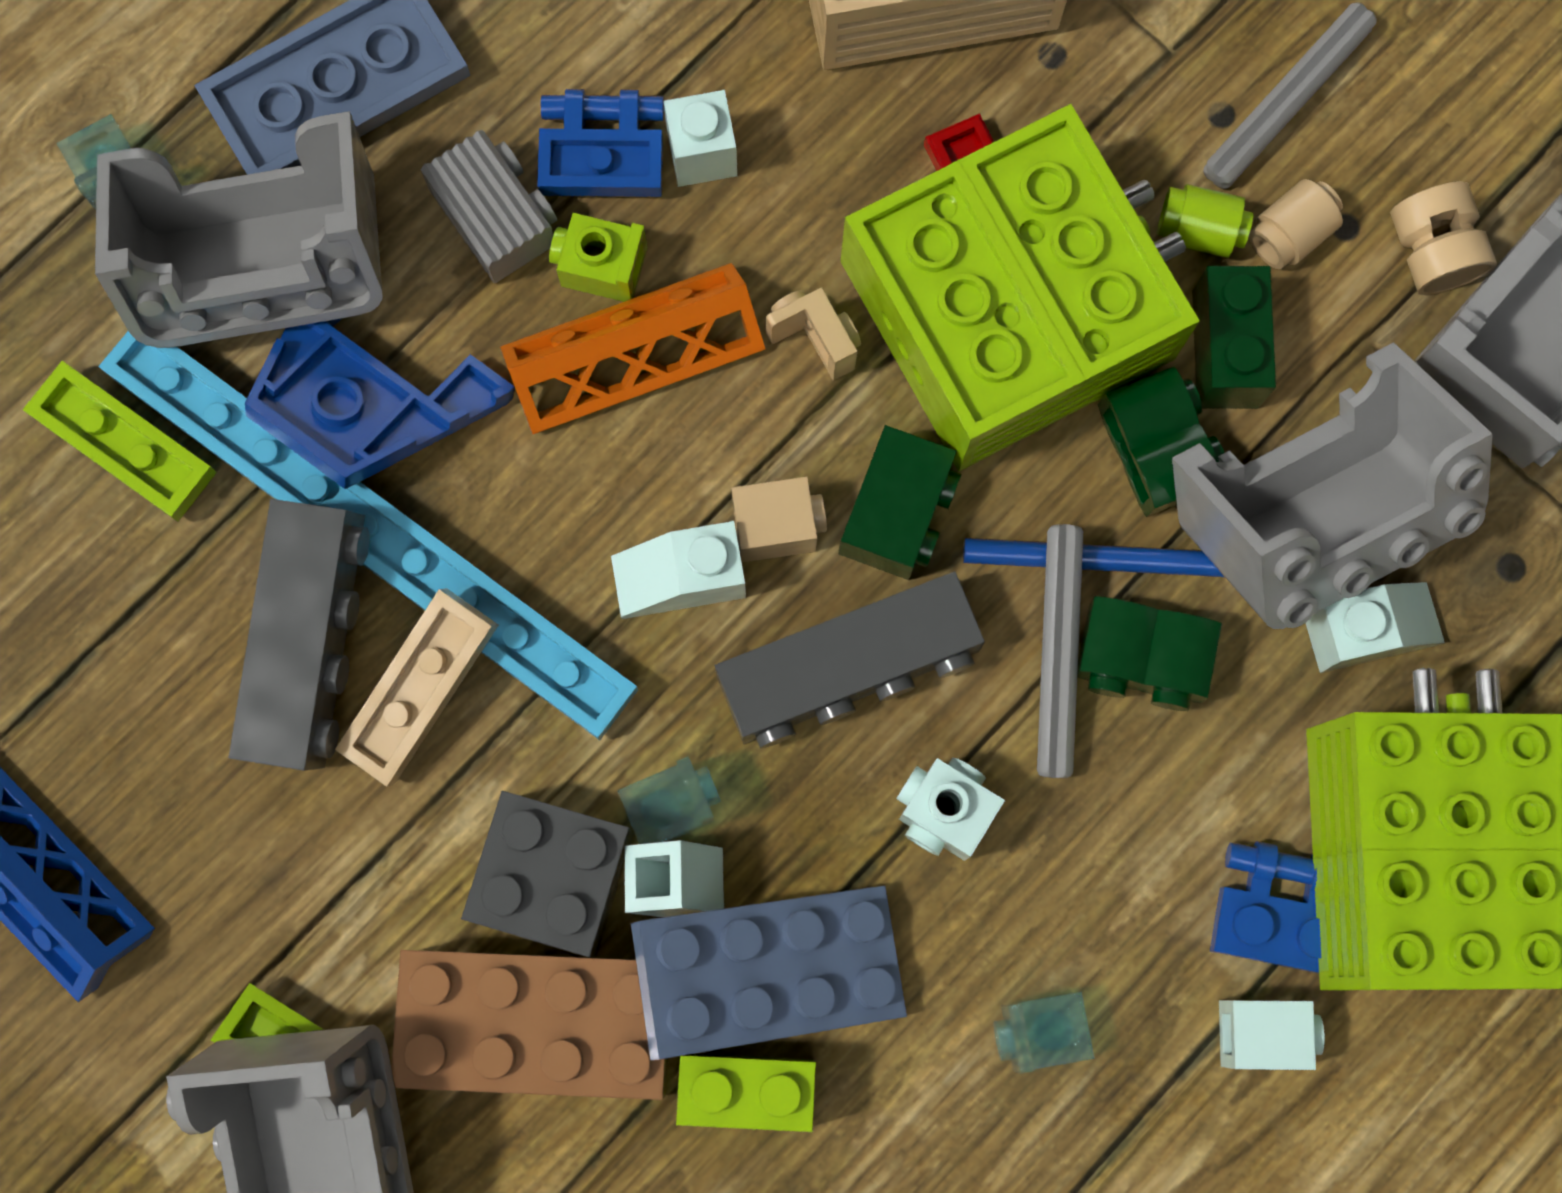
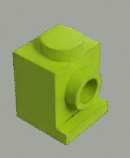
(609, 274)

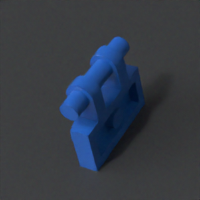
(601, 160)
(1266, 926)

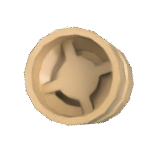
(1451, 258)

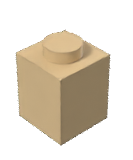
(777, 519)

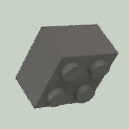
(547, 874)

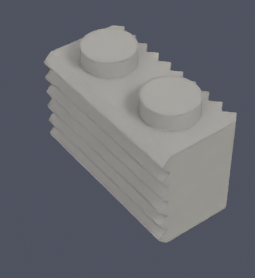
(489, 205)

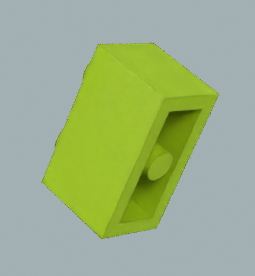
(746, 1092)

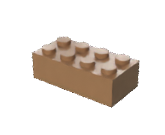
(522, 1026)

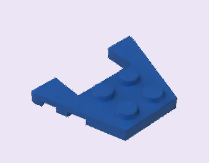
(355, 412)

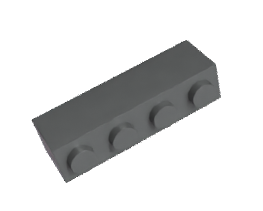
(299, 636)
(850, 659)

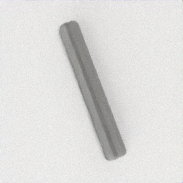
(1289, 95)
(1060, 651)

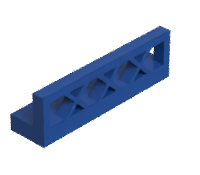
(46, 918)

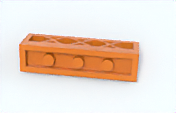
(623, 328)

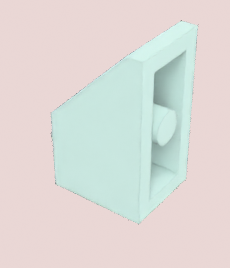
(680, 571)
(1374, 626)

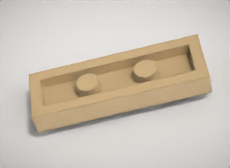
(416, 687)

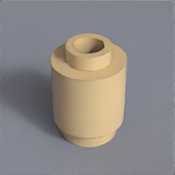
(1296, 223)

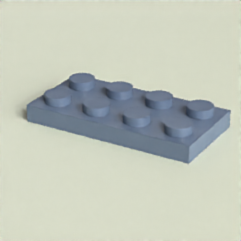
(355, 59)
(767, 971)

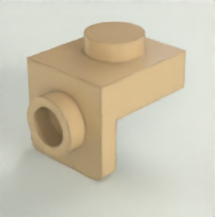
(830, 333)

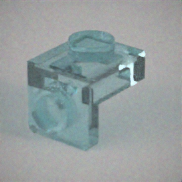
(82, 149)
(670, 802)
(1044, 1032)

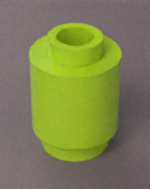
(1206, 219)

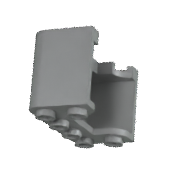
(242, 247)
(1506, 347)
(1344, 499)
(297, 1112)

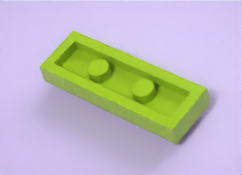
(120, 441)

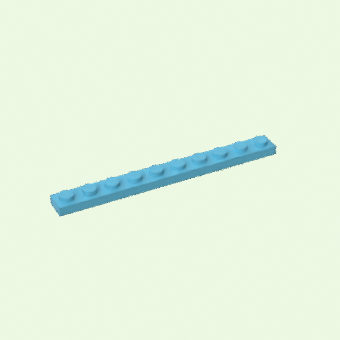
(398, 547)

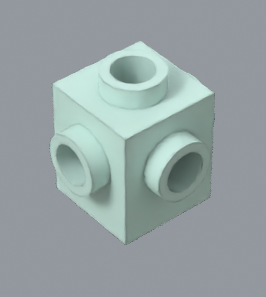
(972, 803)

